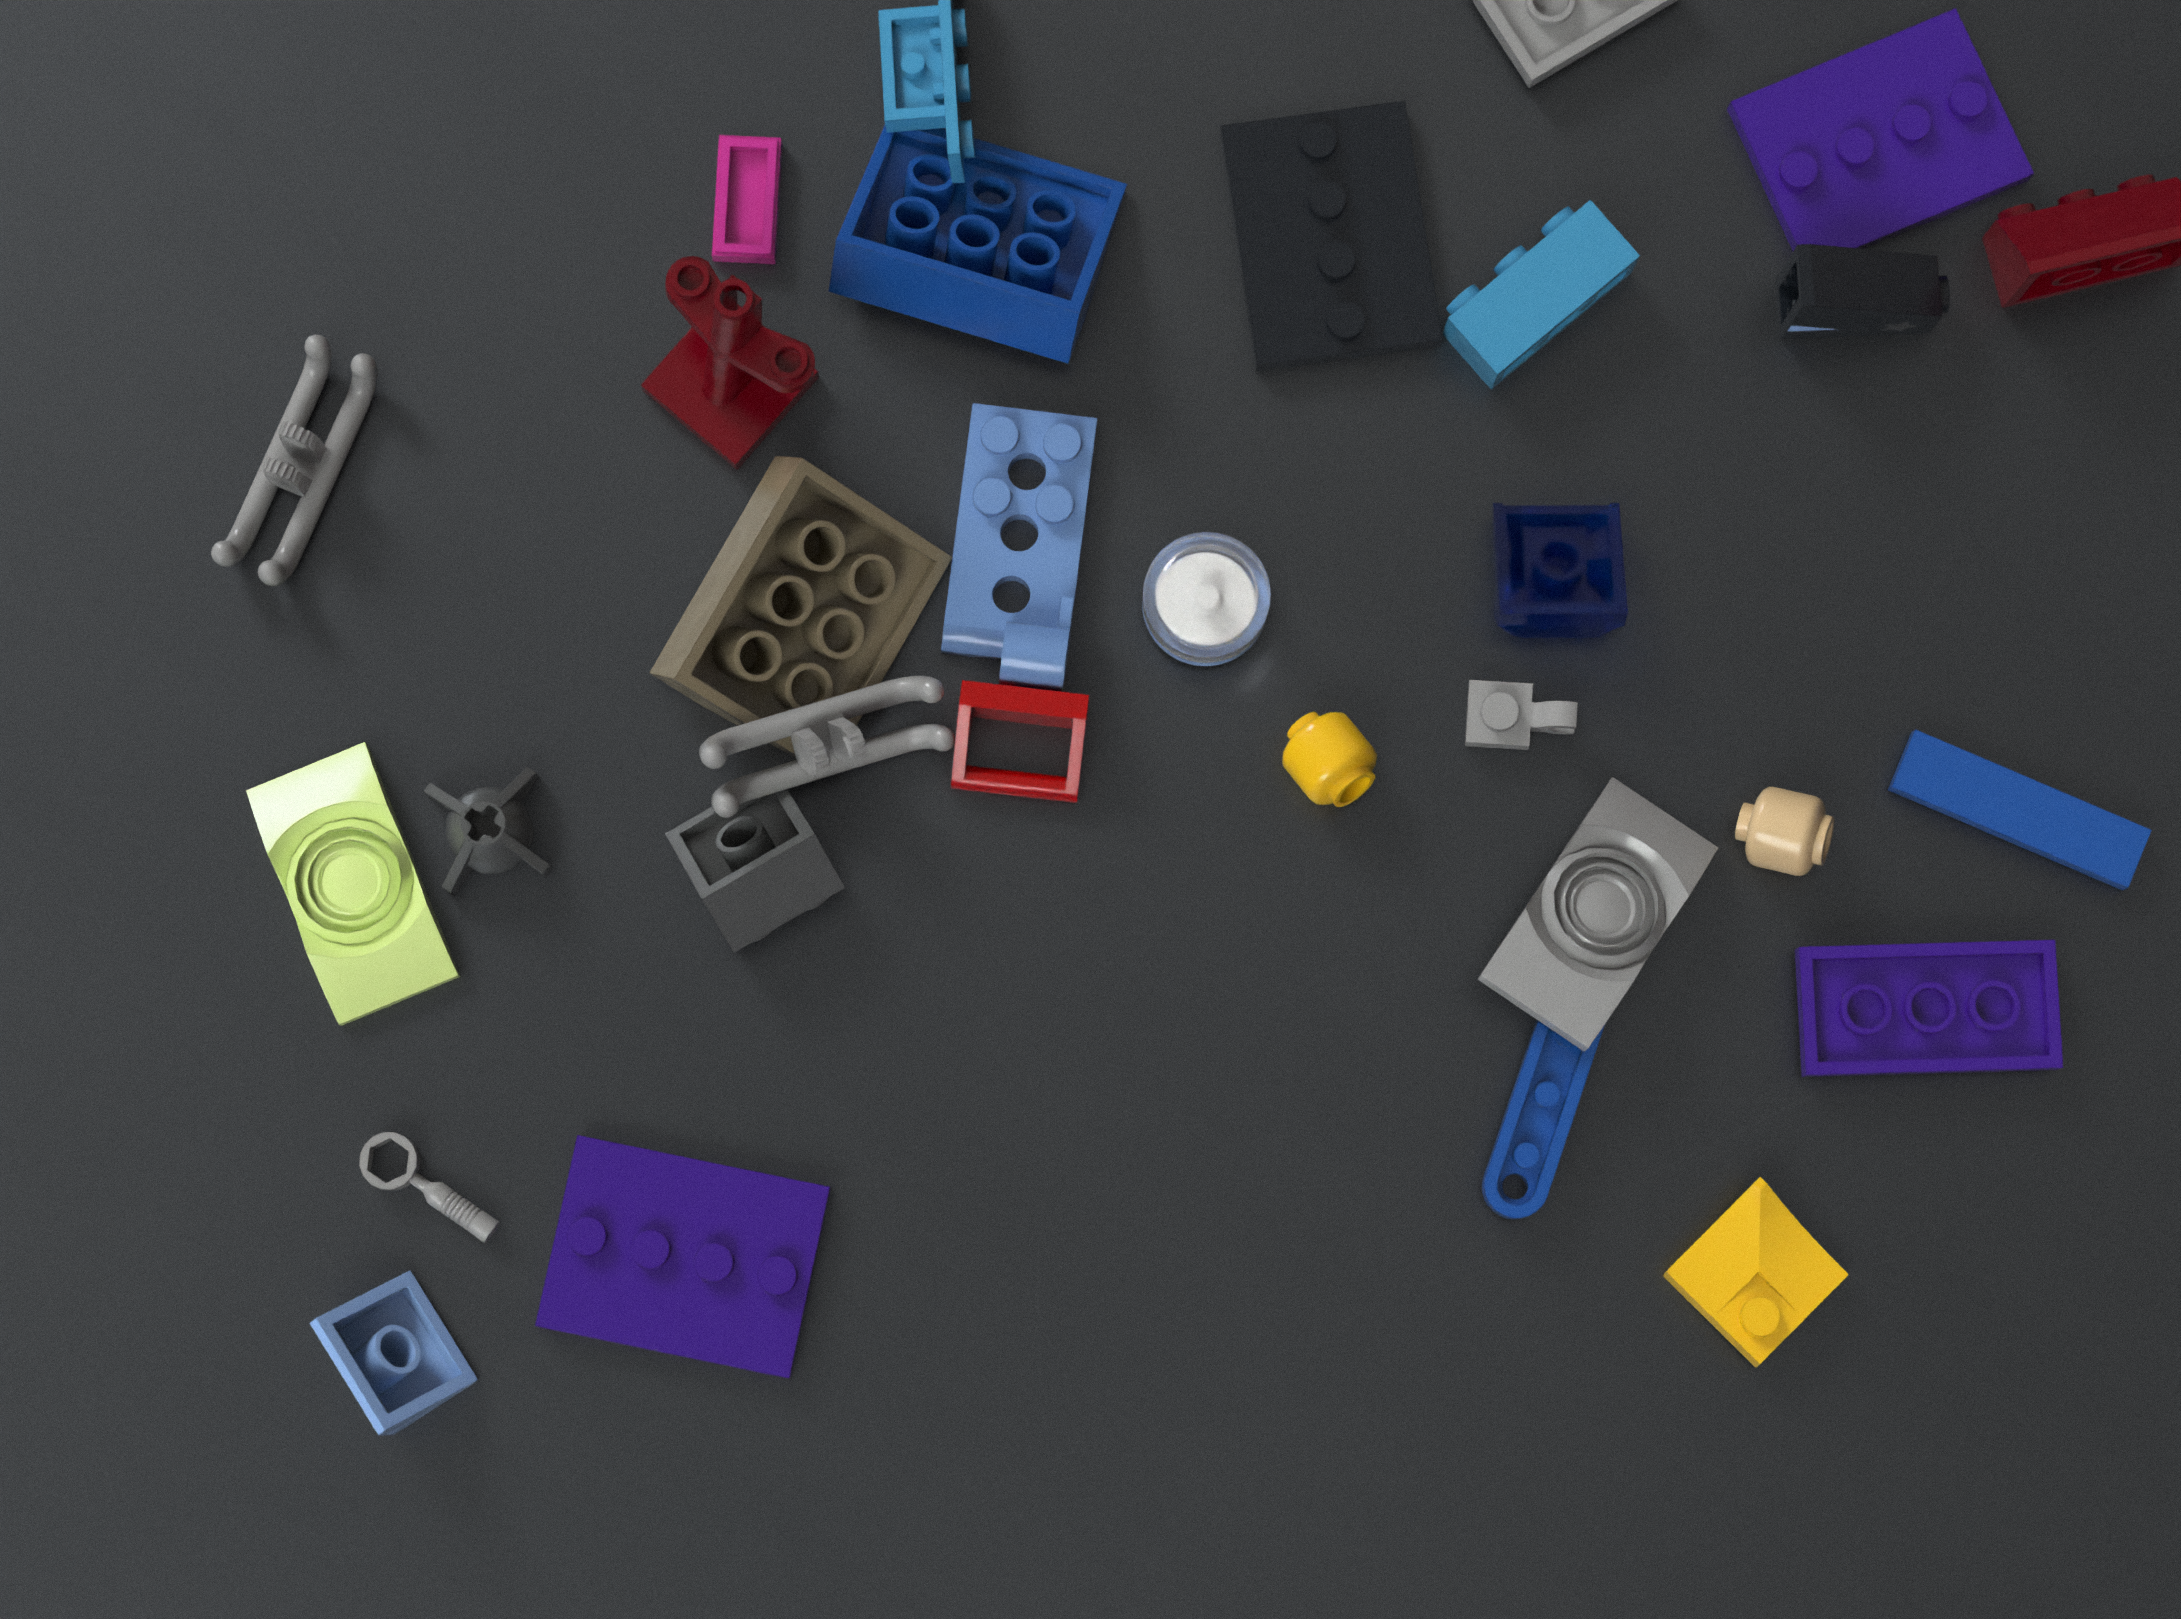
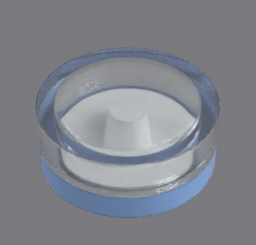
(1206, 599)

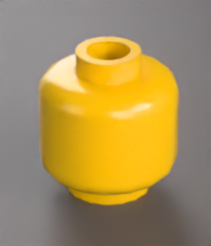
(1329, 758)

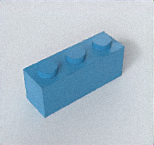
(1538, 292)

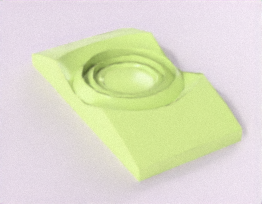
(352, 884)

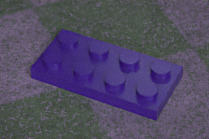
(1928, 1008)

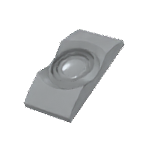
(1598, 914)

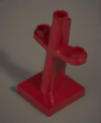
(728, 372)

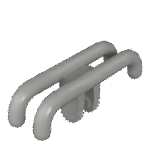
(300, 463)
(823, 740)

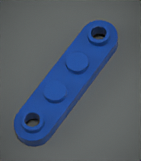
(1537, 1121)

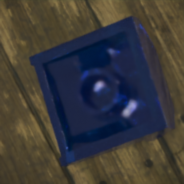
(1558, 570)

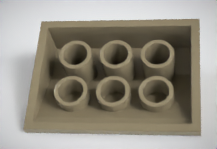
(800, 600)

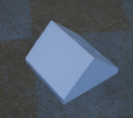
(394, 1353)

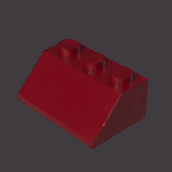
(2085, 240)

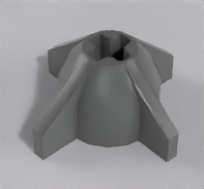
(489, 830)

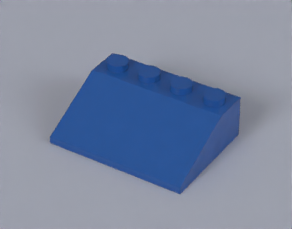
(987, 256)

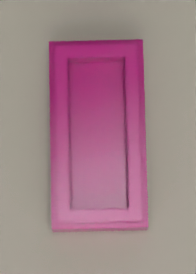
(747, 199)

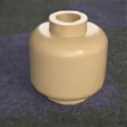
(1785, 831)

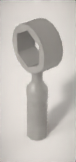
(436, 1193)

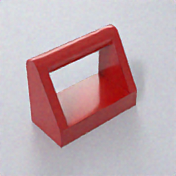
(1027, 707)

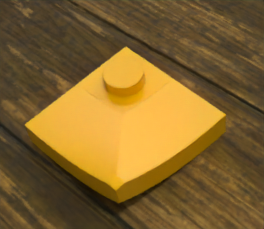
(1756, 1273)

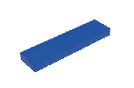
(2019, 810)

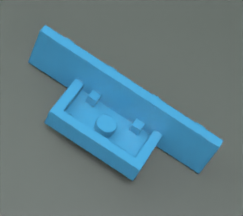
(923, 76)

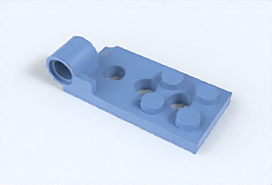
(1037, 638)

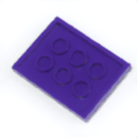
(1881, 138)
(683, 1256)

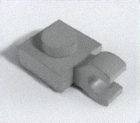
(1504, 715)

